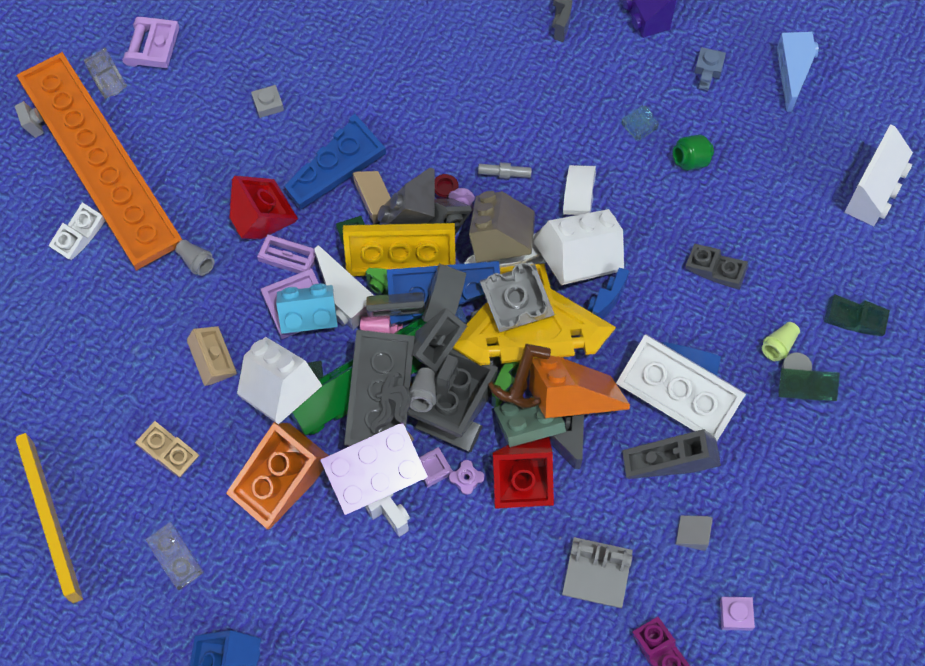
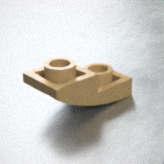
(167, 449)

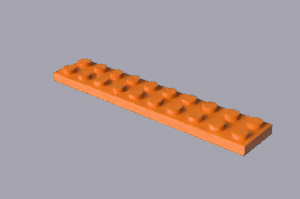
(100, 161)

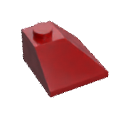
(259, 207)
(524, 475)

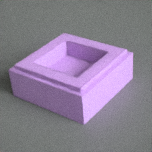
(435, 467)

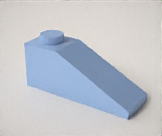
(795, 58)

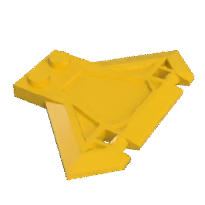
(549, 332)

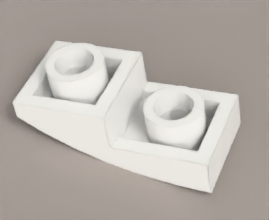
(579, 190)
(78, 233)

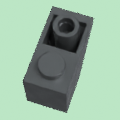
(450, 212)

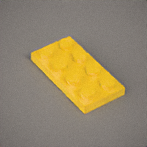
(398, 246)

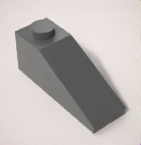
(673, 456)

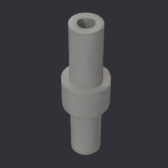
(504, 170)

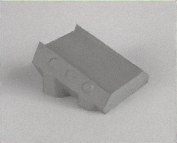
(517, 297)

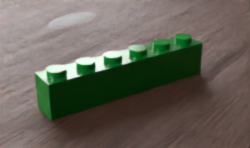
(333, 397)

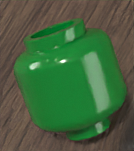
(693, 152)

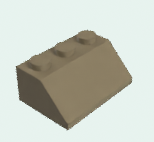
(501, 227)

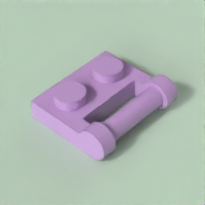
(158, 44)

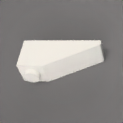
(349, 293)

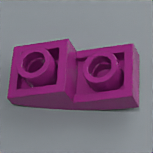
(658, 644)

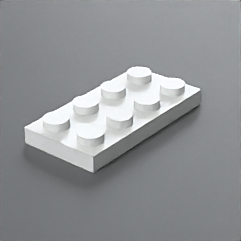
(680, 387)

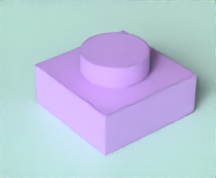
(737, 613)

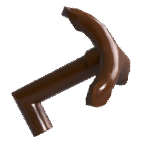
(516, 391)

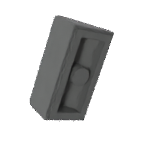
(395, 304)

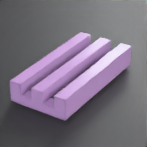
(285, 264)

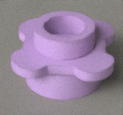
(464, 196)
(464, 485)

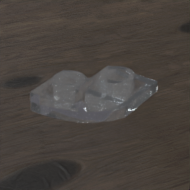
(105, 73)
(174, 556)

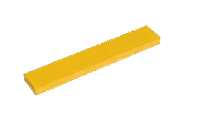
(49, 519)

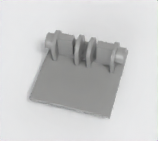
(597, 572)

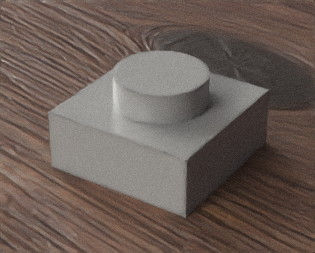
(267, 101)
(29, 119)

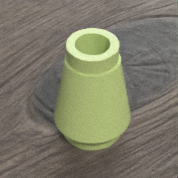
(780, 342)

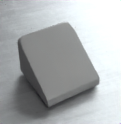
(694, 532)

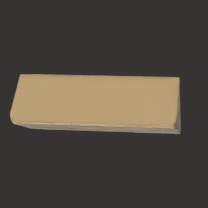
(371, 191)
(211, 355)

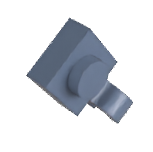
(709, 65)

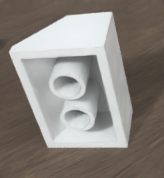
(881, 179)
(582, 246)
(275, 380)

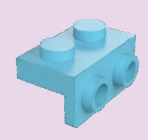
(306, 308)

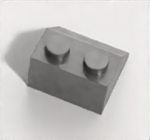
(412, 203)

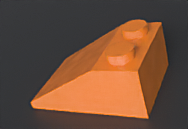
(573, 389)
(277, 474)

